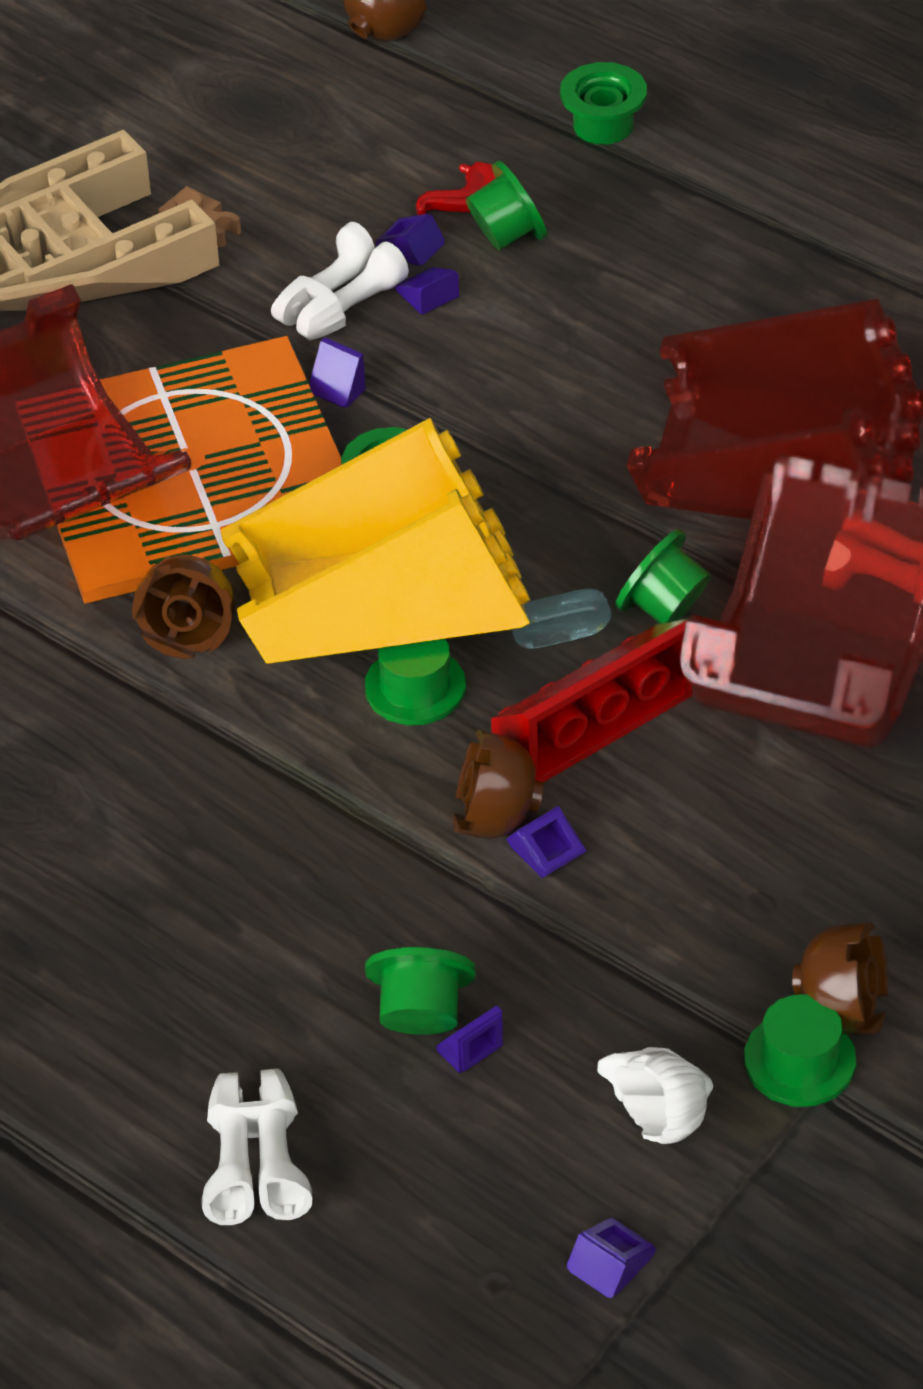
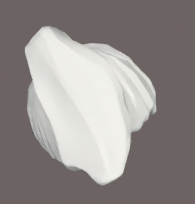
(659, 1091)

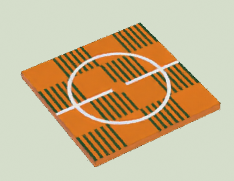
(249, 440)

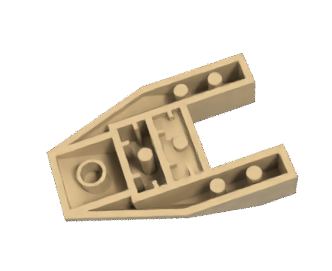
(57, 239)

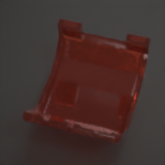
(59, 430)
(820, 608)

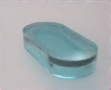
(563, 618)

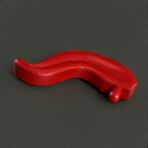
(454, 200)

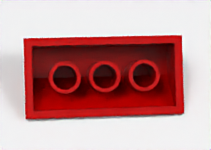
(599, 701)

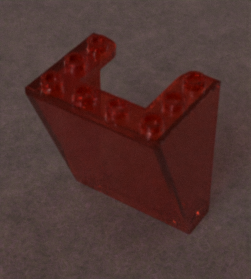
(790, 384)

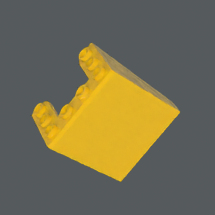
(377, 556)

